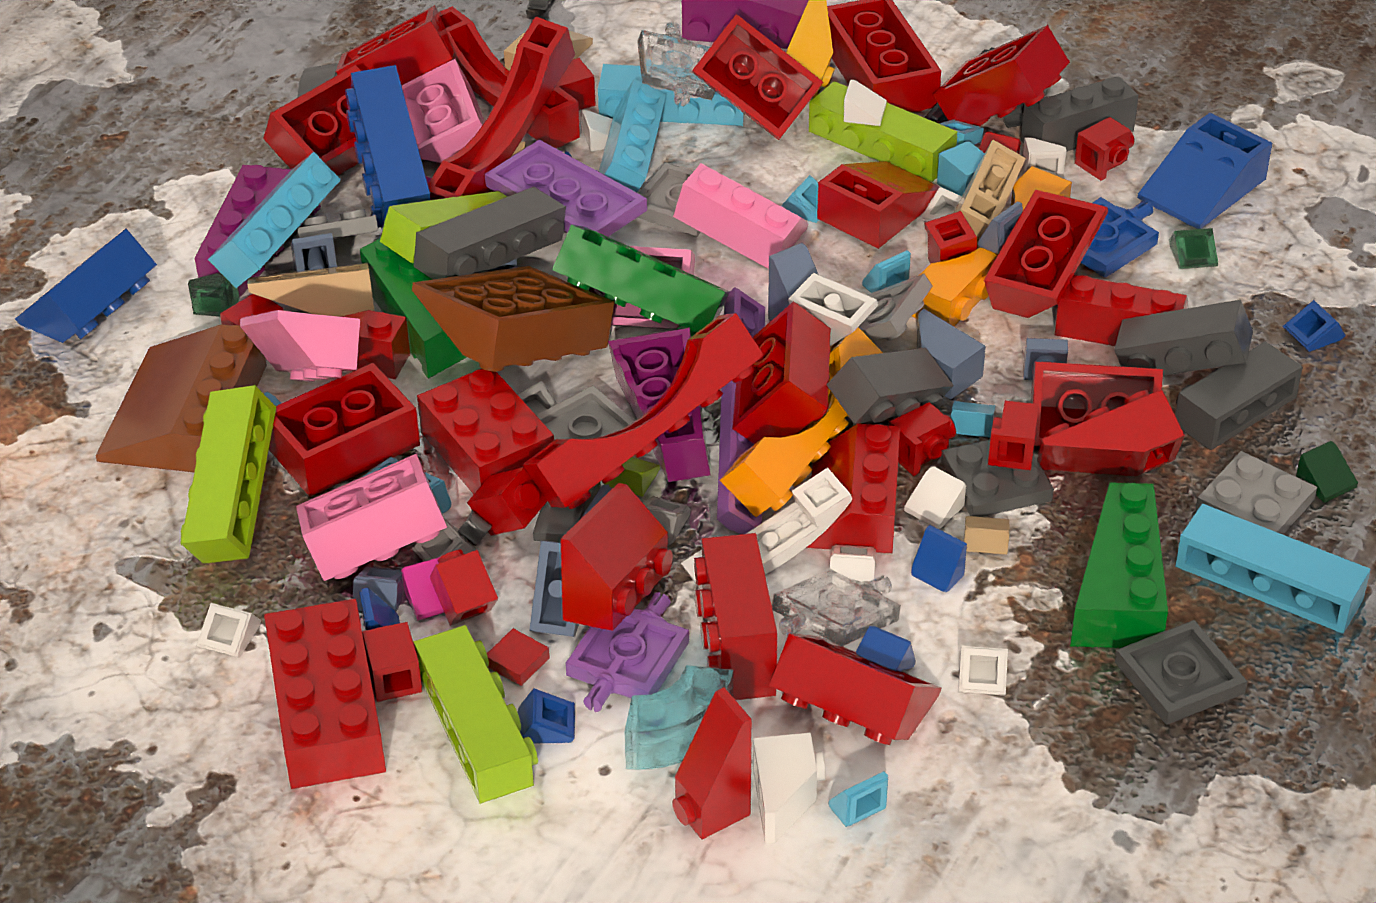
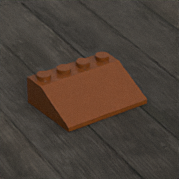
(516, 316)
(168, 397)

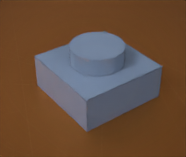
(1043, 351)

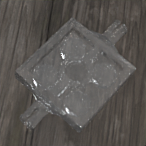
(668, 63)
(836, 607)

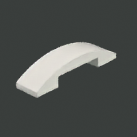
(798, 525)

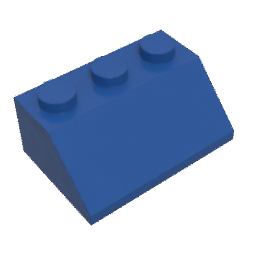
(90, 289)

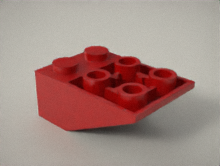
(872, 200)
(1116, 441)

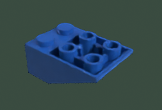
(1208, 171)

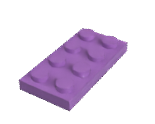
(588, 195)

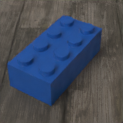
(385, 141)

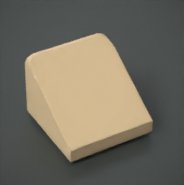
(987, 534)

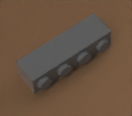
(490, 235)

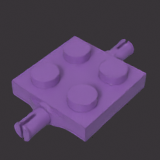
(631, 657)

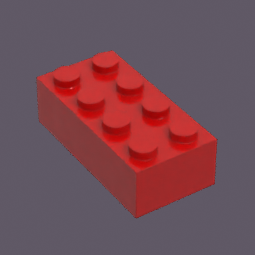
(883, 53)
(324, 694)

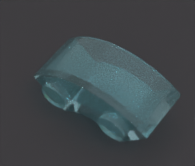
(665, 722)

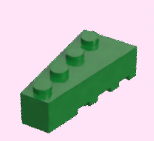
(638, 279)
(392, 291)
(1124, 576)

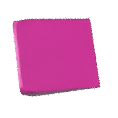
(421, 590)

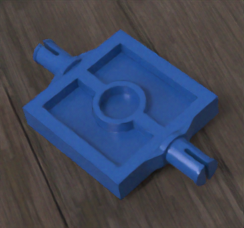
(1120, 238)

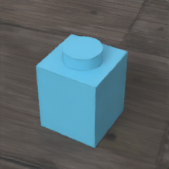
(958, 166)

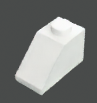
(834, 305)
(785, 780)

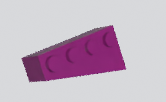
(773, 18)
(245, 194)
(644, 372)

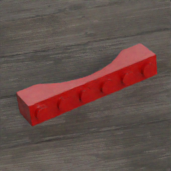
(535, 71)
(559, 116)
(711, 360)

